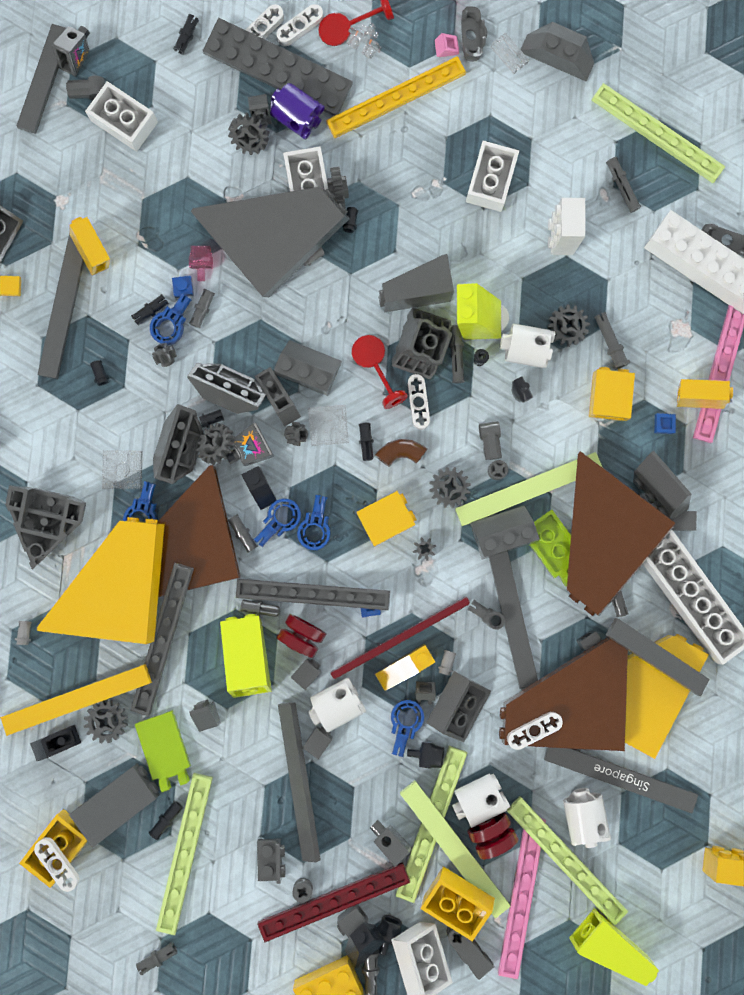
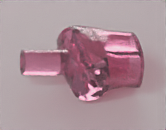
(200, 259)

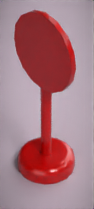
(335, 26)
(368, 353)

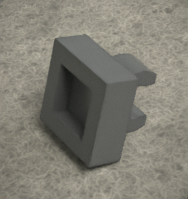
(425, 691)

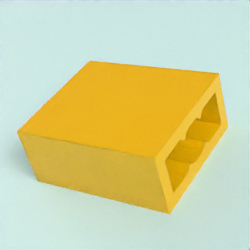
(89, 245)
(704, 393)
(611, 394)
(386, 518)

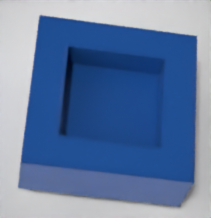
(182, 285)
(665, 423)

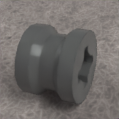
(500, 467)
(303, 885)

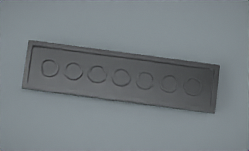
(275, 65)

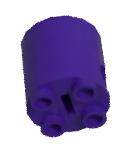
(296, 110)

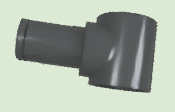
(486, 614)

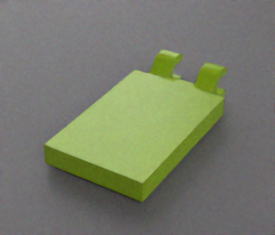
(553, 545)
(164, 749)

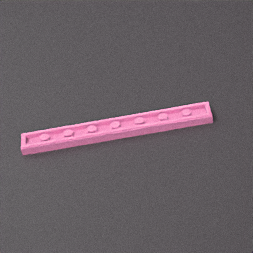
(721, 370)
(520, 907)

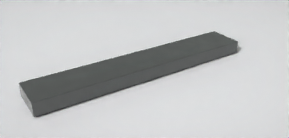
(41, 84)
(657, 657)

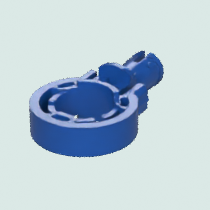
(177, 321)
(146, 498)
(318, 511)
(269, 531)
(401, 739)

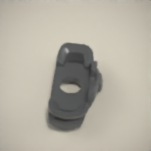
(472, 21)
(717, 233)

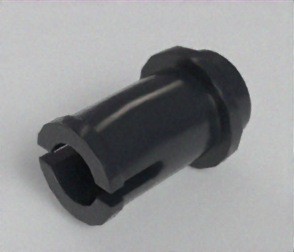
(350, 225)
(481, 352)
(99, 373)
(211, 418)

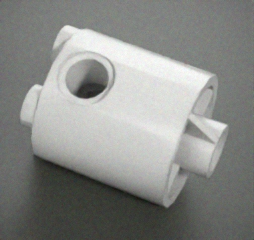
(528, 345)
(336, 705)
(474, 801)
(586, 818)

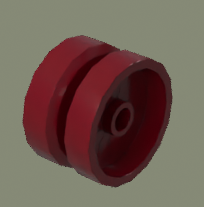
(300, 638)
(493, 836)

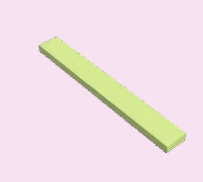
(658, 133)
(520, 492)
(424, 841)
(452, 845)
(184, 854)
(567, 860)

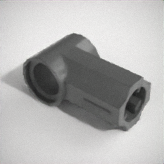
(85, 88)
(490, 435)

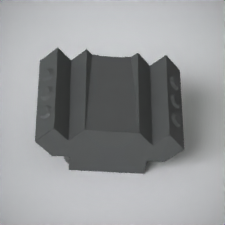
(422, 343)

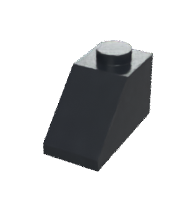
(259, 487)
(55, 743)
(363, 943)

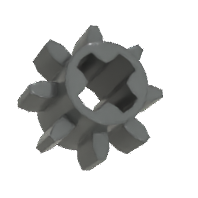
(164, 354)
(296, 433)
(422, 544)

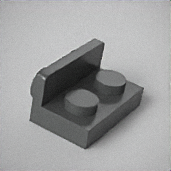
(270, 860)

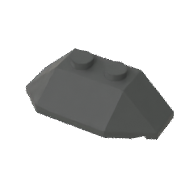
(560, 49)
(226, 387)
(177, 445)

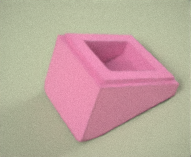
(446, 45)

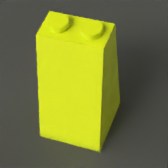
(478, 313)
(245, 656)
(609, 947)

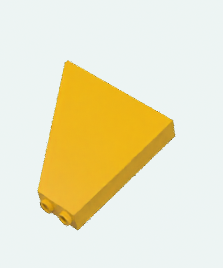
(115, 589)
(655, 698)

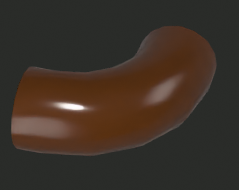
(400, 449)

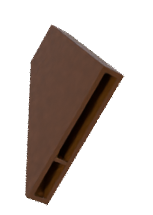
(199, 535)
(609, 536)
(585, 693)

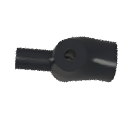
(520, 390)
(429, 755)
(389, 928)

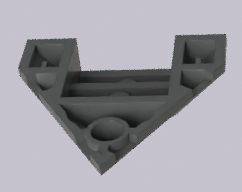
(42, 519)

